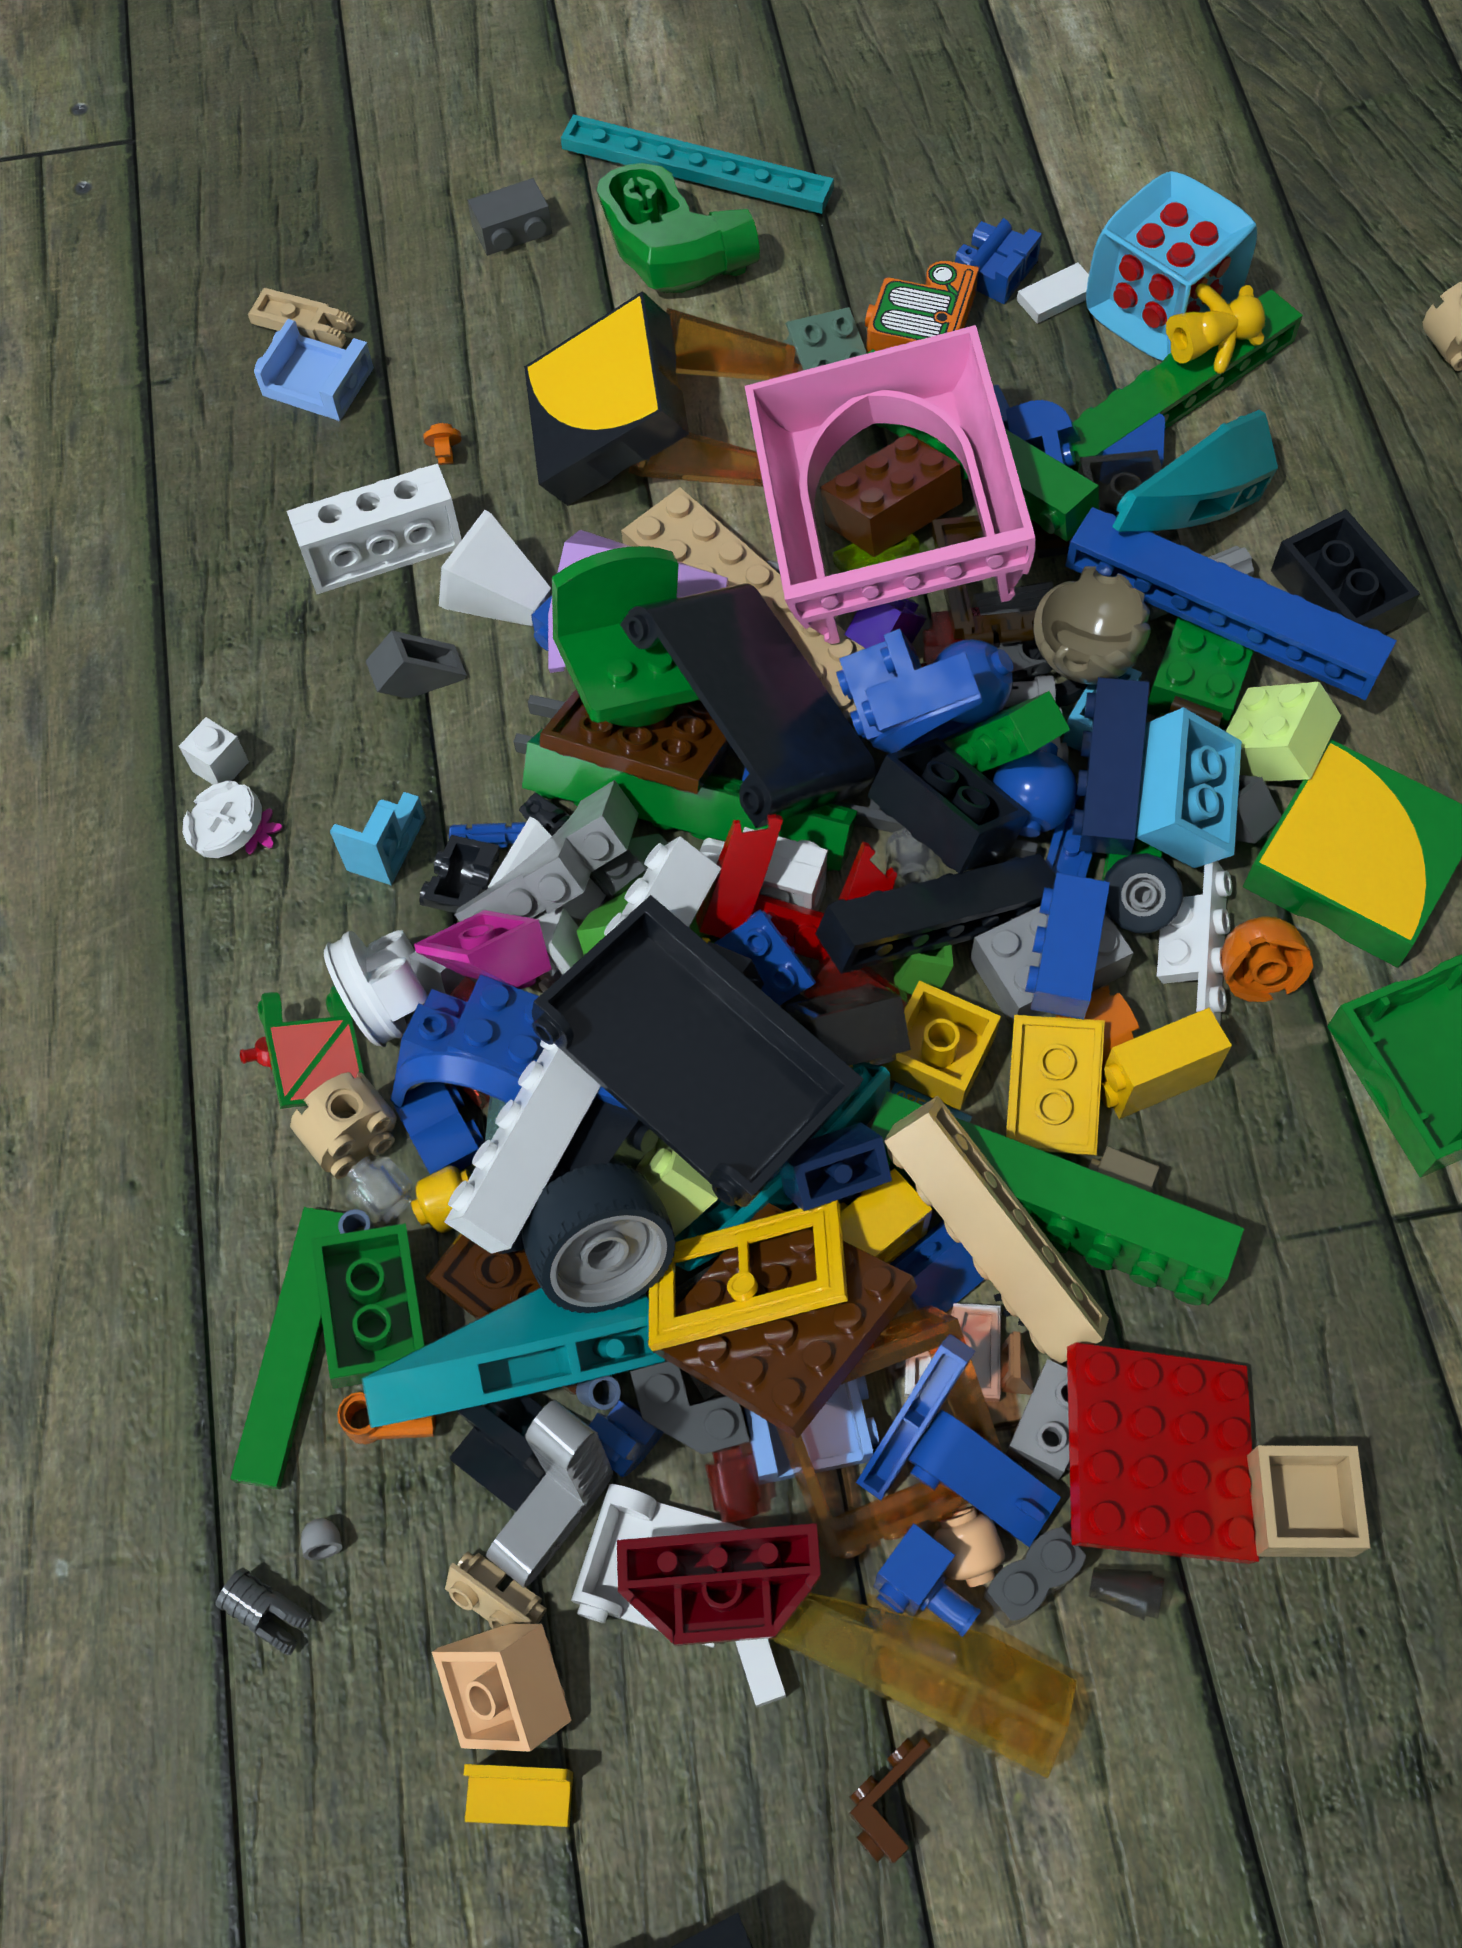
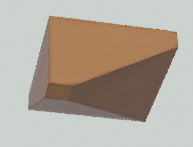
(1014, 1367)

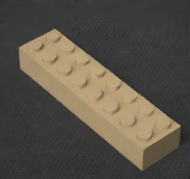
(705, 543)

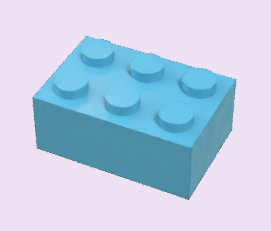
(1189, 788)

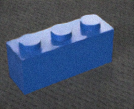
(1067, 945)

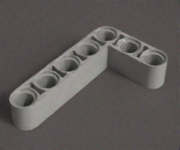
(573, 1481)

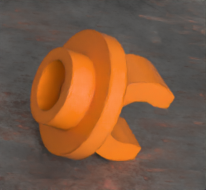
(442, 438)

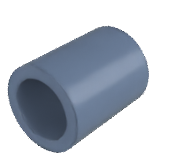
(353, 1219)
(610, 1394)

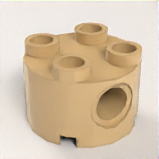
(1445, 326)
(344, 1123)

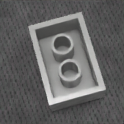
(1006, 953)

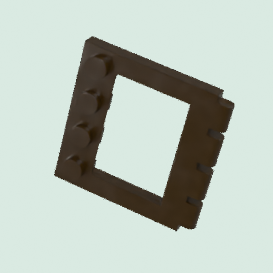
(1009, 627)

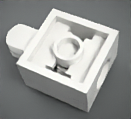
(794, 872)

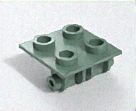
(825, 338)

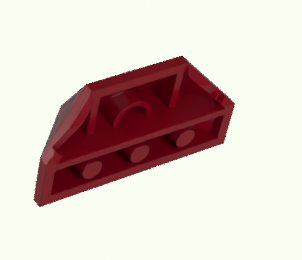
(720, 1581)

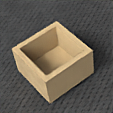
(1308, 1501)

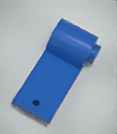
(982, 1476)

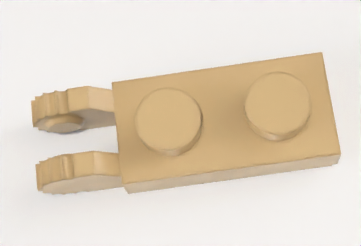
(275, 307)

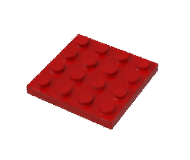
(1159, 1454)

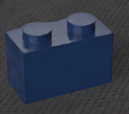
(836, 1167)

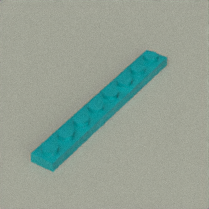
(699, 163)

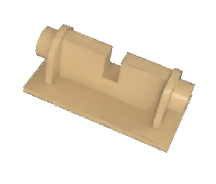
(474, 1587)

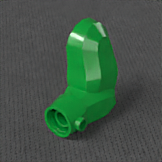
(666, 240)

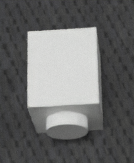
(213, 752)

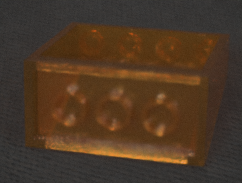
(717, 351)
(894, 1514)

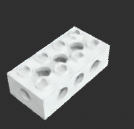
(359, 530)

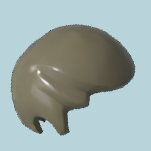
(1092, 627)

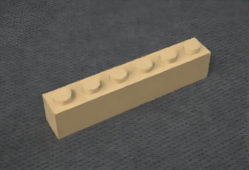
(995, 1230)

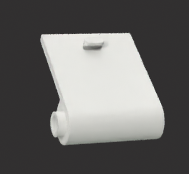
(629, 1516)

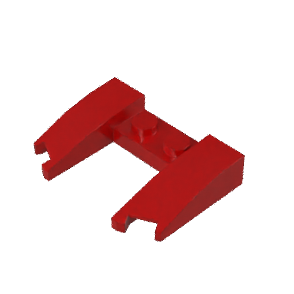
(743, 870)

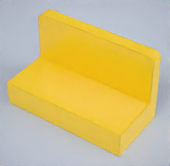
(518, 1795)

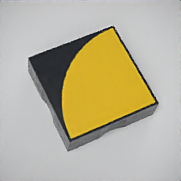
(605, 399)

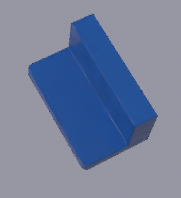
(940, 1269)

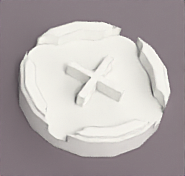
(222, 819)

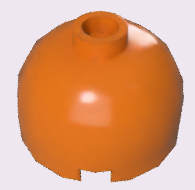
(1265, 958)

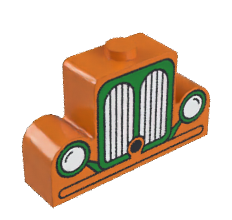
(919, 311)

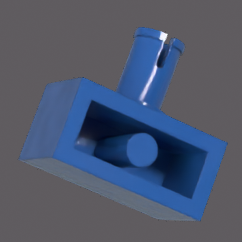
(916, 1579)

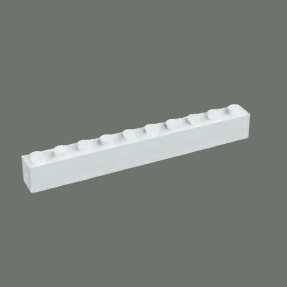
(557, 1090)

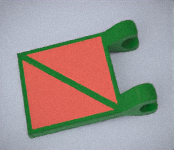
(308, 1050)

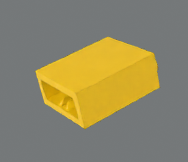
(1163, 1063)

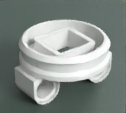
(376, 983)

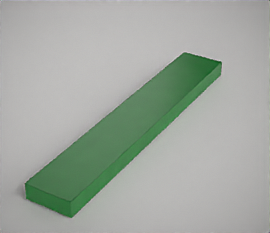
(285, 1362)

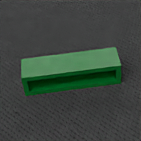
(1010, 733)

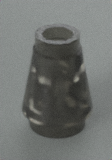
(1128, 1590)

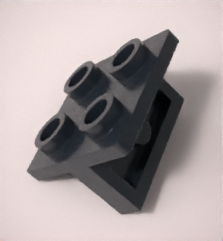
(497, 1449)

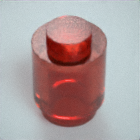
(733, 1484)

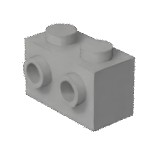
(1043, 1430)

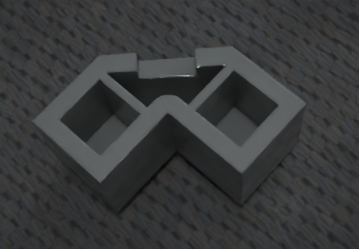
(699, 1425)

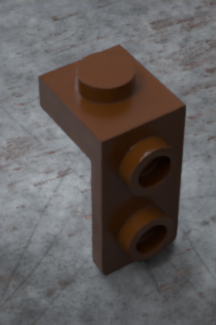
(876, 1834)

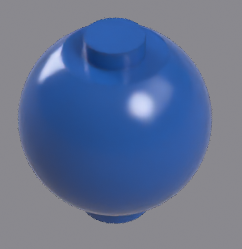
(991, 672)
(1041, 786)

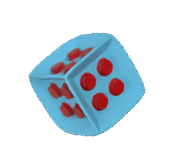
(1158, 254)

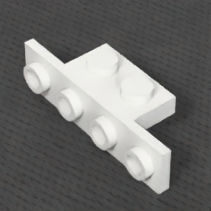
(1195, 938)

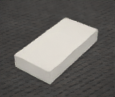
(1054, 293)

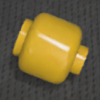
(434, 1194)

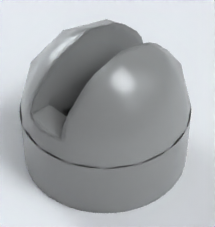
(320, 1539)

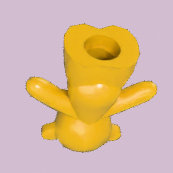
(1198, 332)

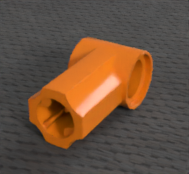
(408, 1429)

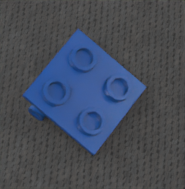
(773, 957)

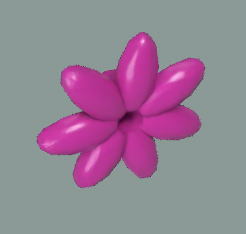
(261, 834)

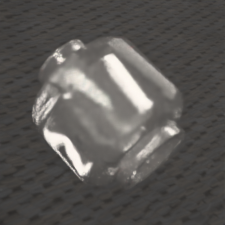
(910, 859)
(379, 1189)

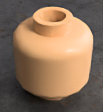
(975, 1546)

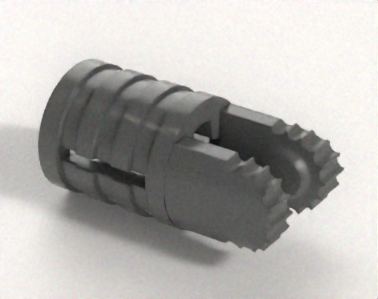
(257, 1604)

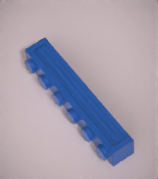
(915, 1416)

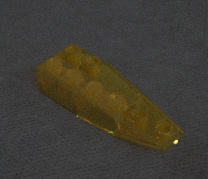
(952, 1681)

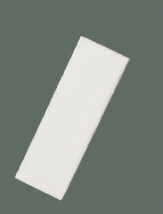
(761, 1671)

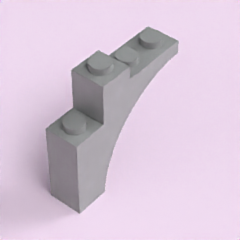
(563, 864)

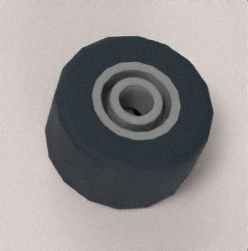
(1134, 880)

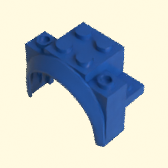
(902, 701)
(470, 1043)

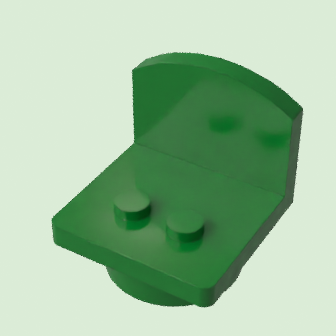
(607, 669)

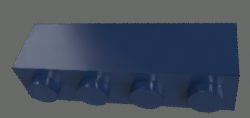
(1113, 766)

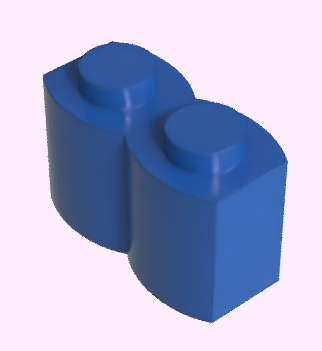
(438, 1128)

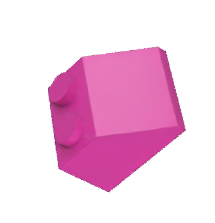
(491, 945)

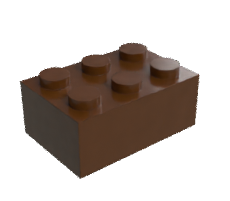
(891, 494)

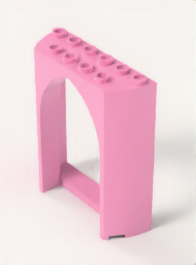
(924, 385)

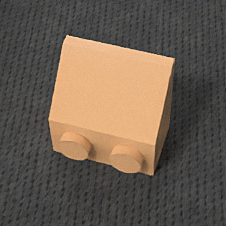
(502, 1688)

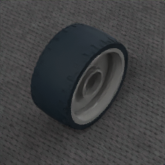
(598, 1238)

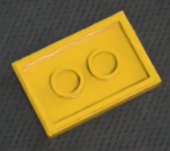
(1056, 1083)

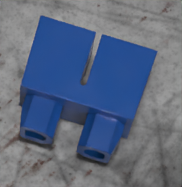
(1002, 258)

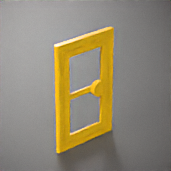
(746, 1311)

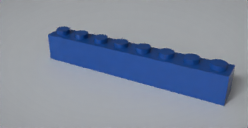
(1234, 604)

